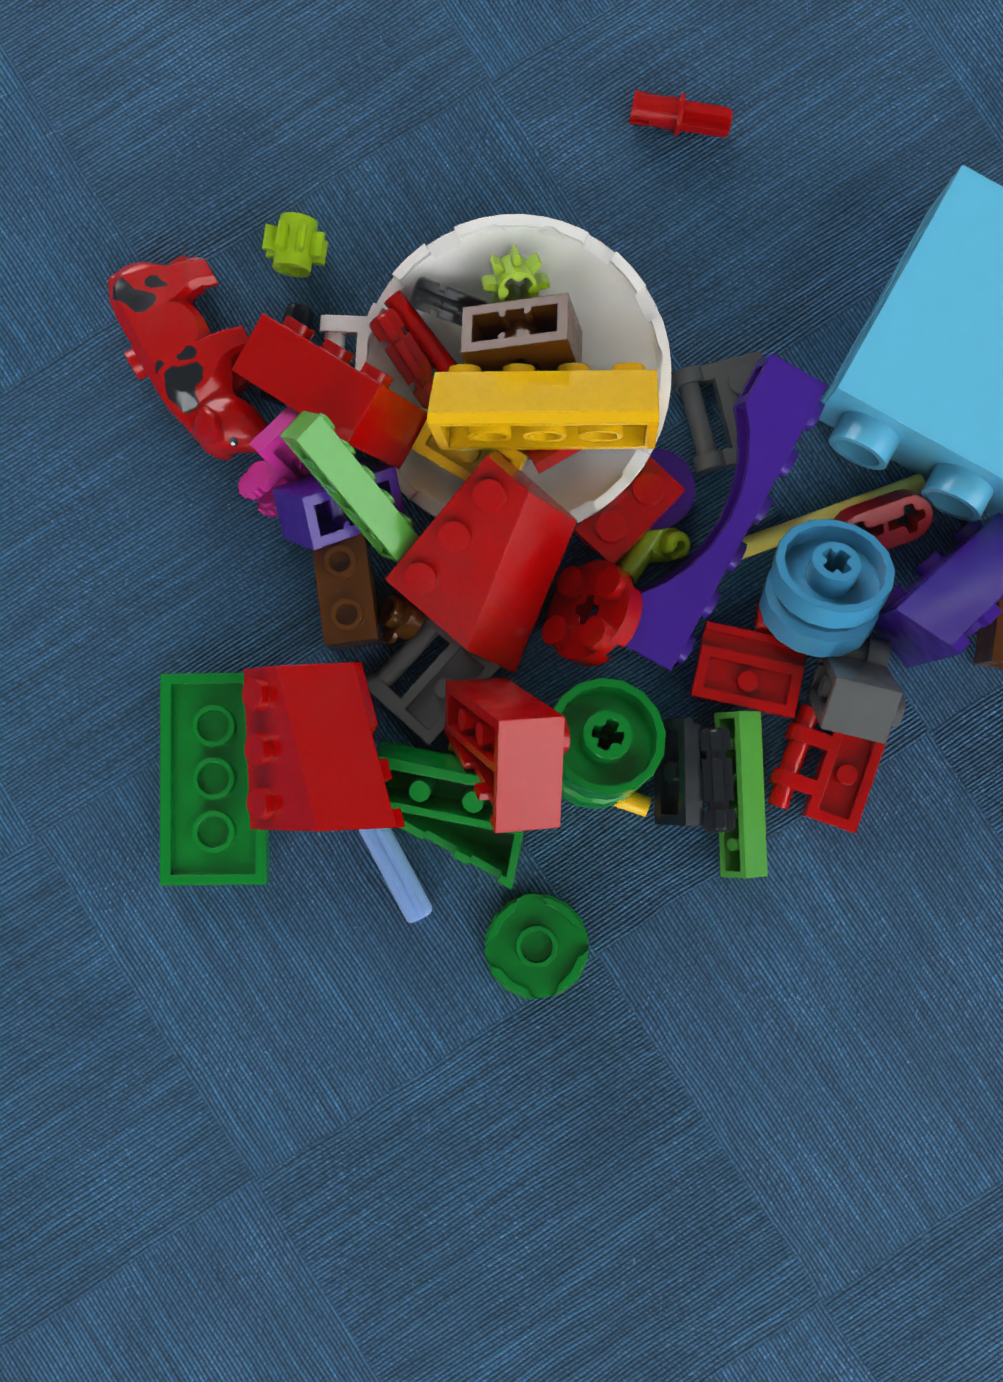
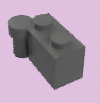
(858, 692)

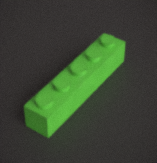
(350, 484)
(745, 848)

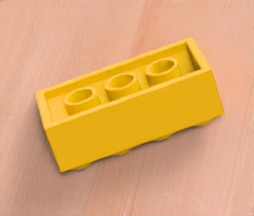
(544, 408)

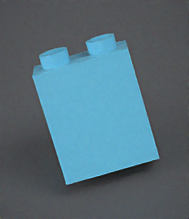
(931, 358)

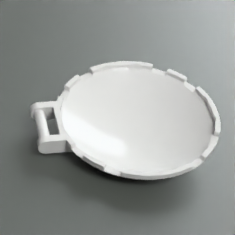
(616, 326)

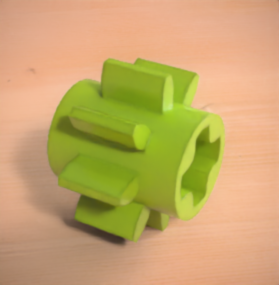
(295, 244)
(517, 268)

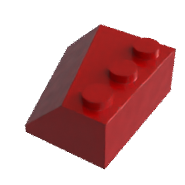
(488, 561)
(314, 750)

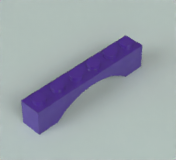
(768, 421)

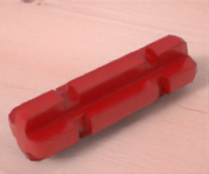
(404, 353)

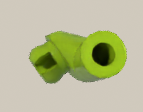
(655, 547)

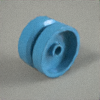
(826, 587)

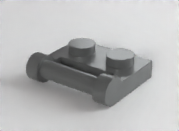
(728, 380)
(424, 703)

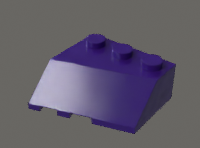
(948, 598)

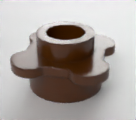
(399, 619)

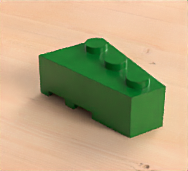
(442, 807)

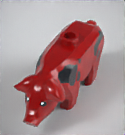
(182, 355)

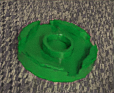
(536, 945)

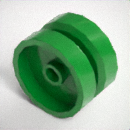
(626, 727)

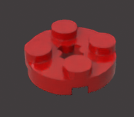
(577, 593)

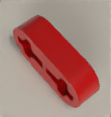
(879, 517)

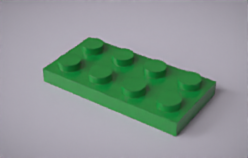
(206, 785)

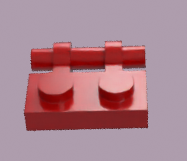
(841, 778)

